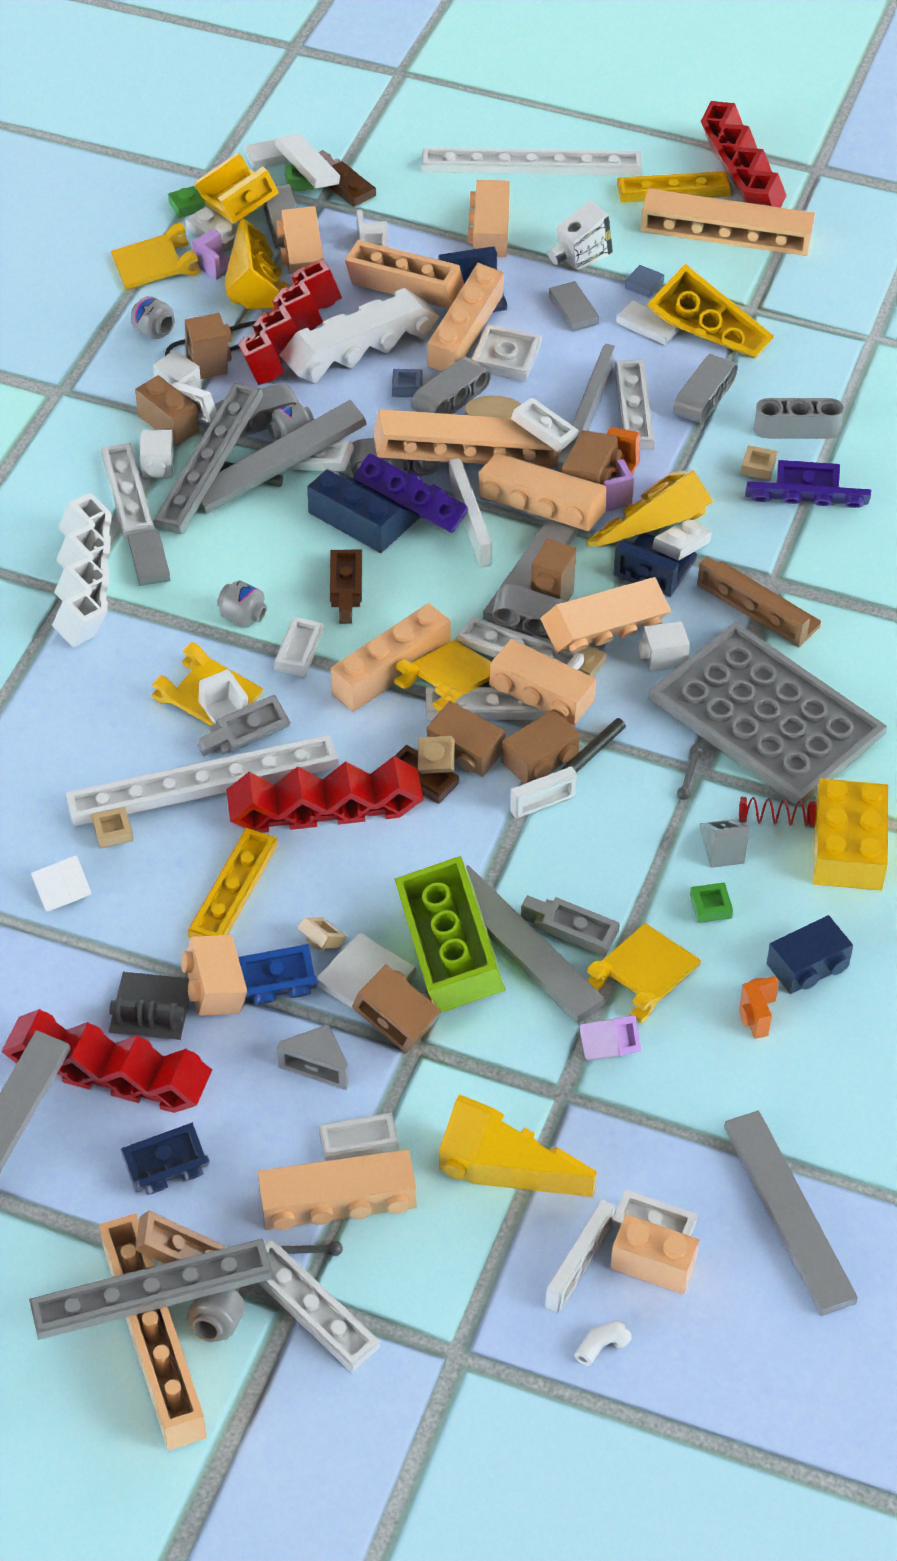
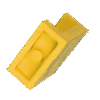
(235, 189)

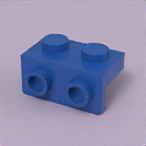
(278, 973)

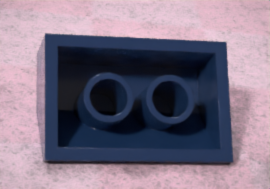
(357, 510)

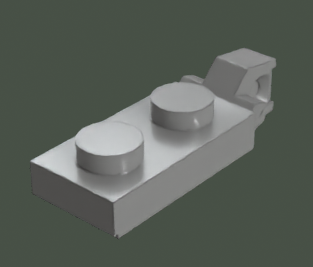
(245, 727)
(571, 923)

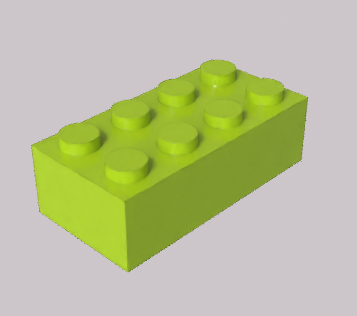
(449, 934)

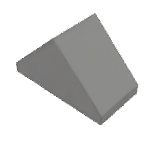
(725, 842)
(315, 1056)

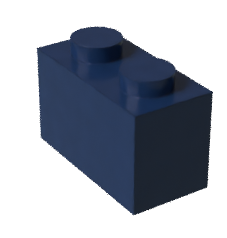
(809, 954)

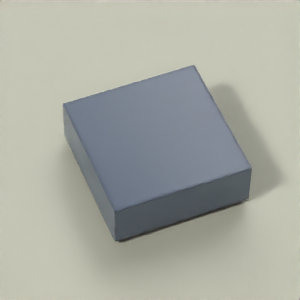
(644, 281)
(406, 382)

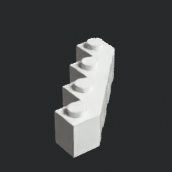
(348, 337)
(85, 570)

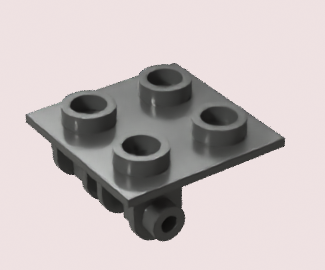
(150, 1006)

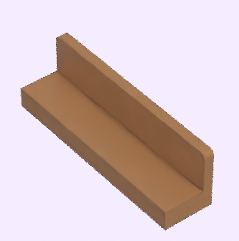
(756, 601)

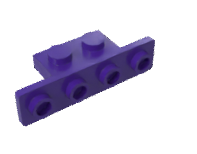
(808, 482)
(411, 493)

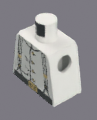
(583, 237)

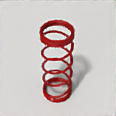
(809, 819)

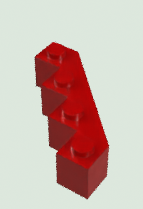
(740, 156)
(292, 311)
(342, 796)
(126, 1067)

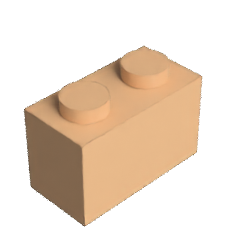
(300, 237)
(214, 975)
(654, 1254)

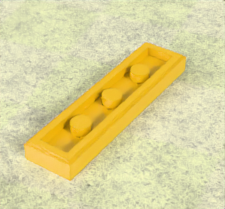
(699, 184)
(234, 884)

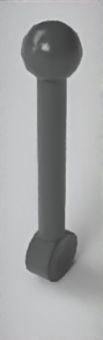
(683, 792)
(334, 1248)

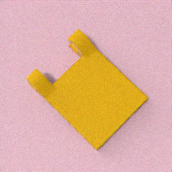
(155, 259)
(450, 669)
(187, 692)
(647, 966)

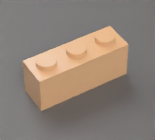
(490, 215)
(542, 681)

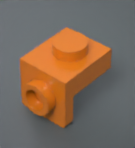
(629, 445)
(754, 1007)

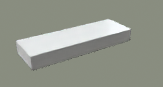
(307, 160)
(579, 1257)

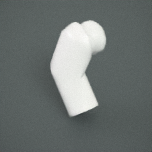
(599, 1337)

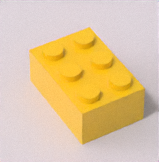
(851, 834)

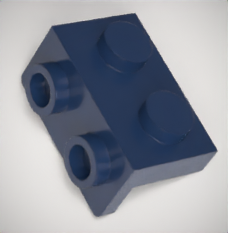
(165, 1158)

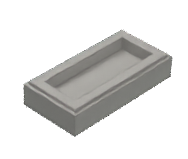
(573, 305)
(149, 557)

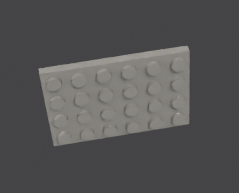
(767, 713)

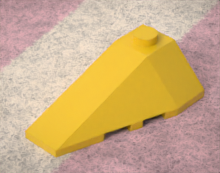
(251, 273)
(701, 309)
(667, 502)
(495, 1154)

